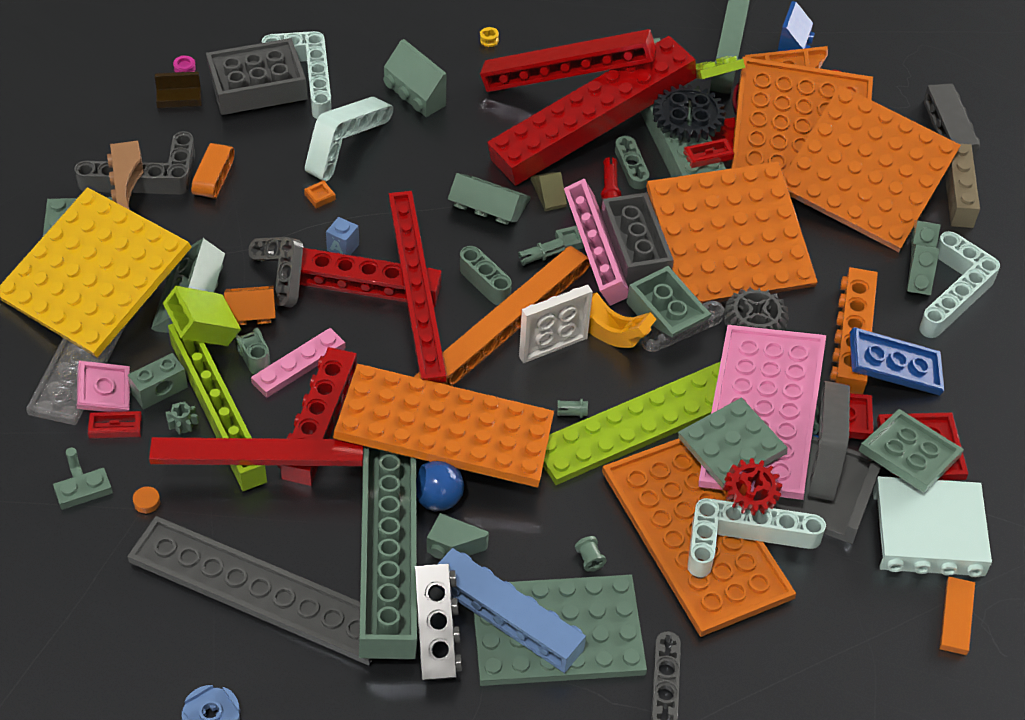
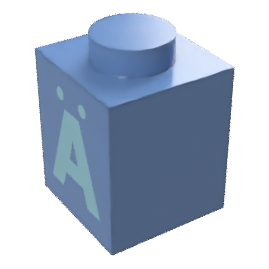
(342, 237)

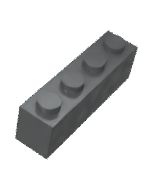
(949, 115)

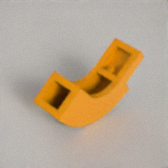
(615, 328)

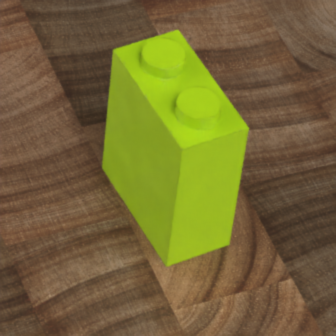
(201, 316)

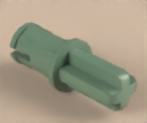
(541, 251)

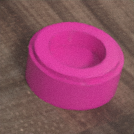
(184, 64)

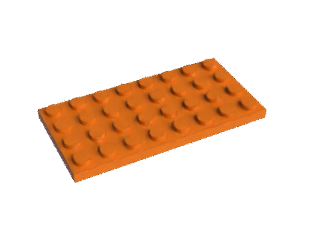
(445, 425)
(660, 499)

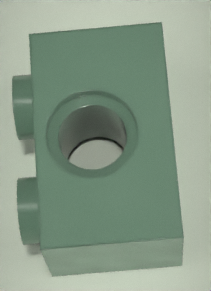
(157, 381)

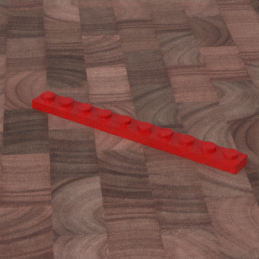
(417, 287)

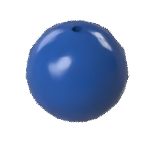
(439, 486)

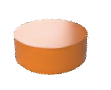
(146, 500)

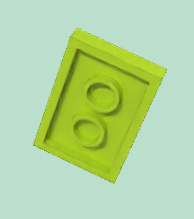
(722, 65)

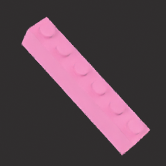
(597, 242)

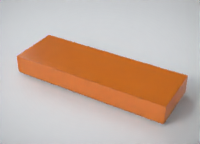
(957, 616)

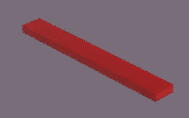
(255, 451)

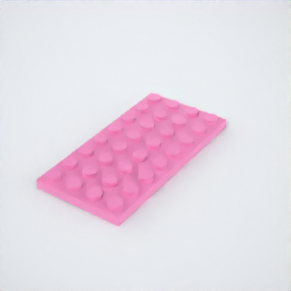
(781, 382)

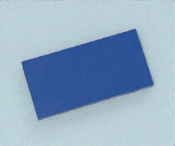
(896, 361)

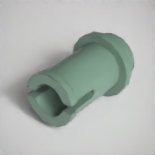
(574, 408)

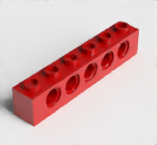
(359, 275)
(321, 407)

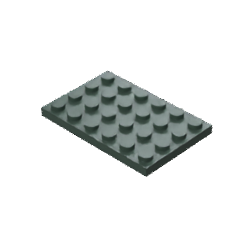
(596, 605)

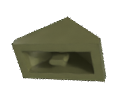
(550, 190)

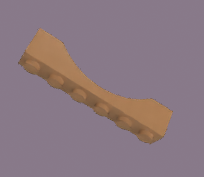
(127, 169)

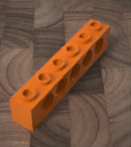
(856, 312)

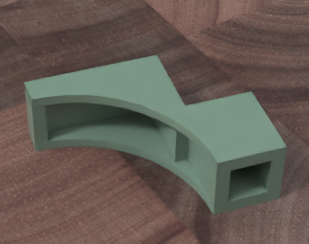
(923, 257)

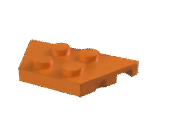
(804, 57)

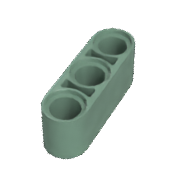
(484, 275)

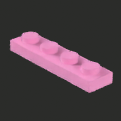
(295, 363)

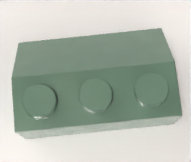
(416, 79)
(487, 198)

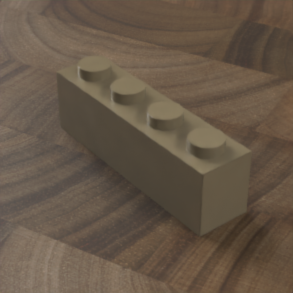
(962, 189)

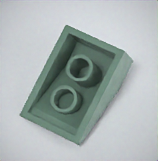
(668, 301)

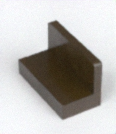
(178, 89)

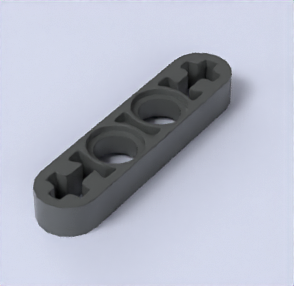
(667, 682)

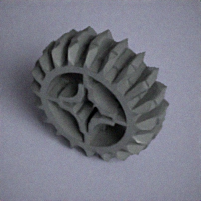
(757, 310)

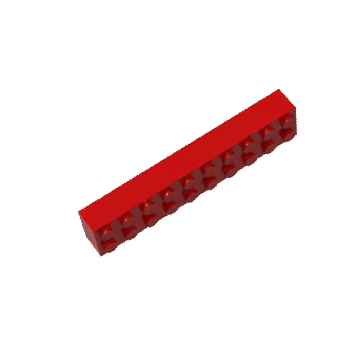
(589, 112)

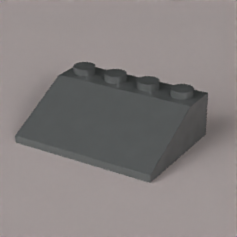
(257, 76)

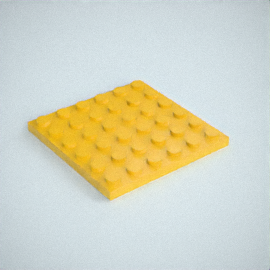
(92, 271)

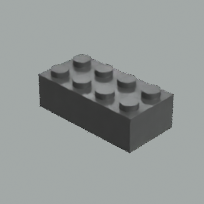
(636, 236)

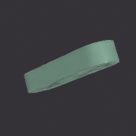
(632, 154)

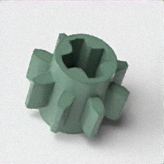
(182, 417)

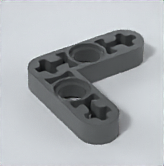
(287, 249)

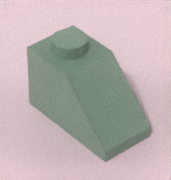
(455, 534)

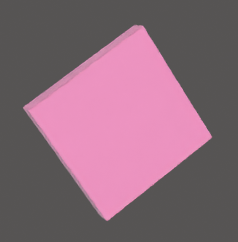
(103, 387)

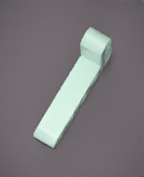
(311, 48)
(339, 124)
(978, 275)
(745, 527)

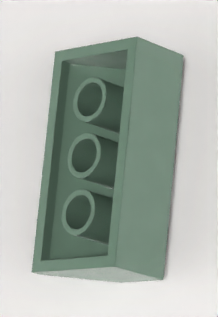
(196, 270)

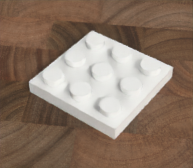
(555, 323)

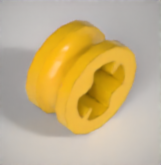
(489, 36)

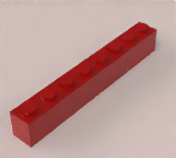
(568, 60)

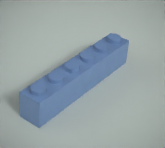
(514, 613)

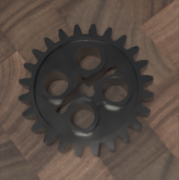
(705, 114)

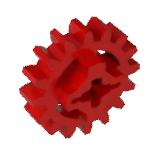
(739, 486)

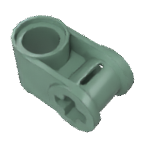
(253, 350)

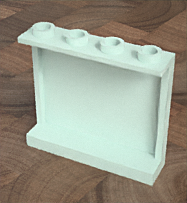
(933, 529)

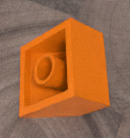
(252, 304)

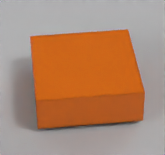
(319, 194)

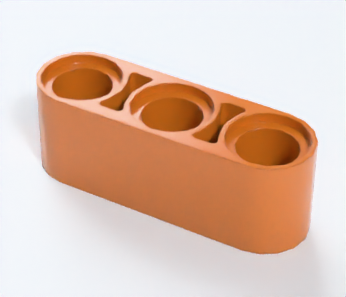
(213, 170)

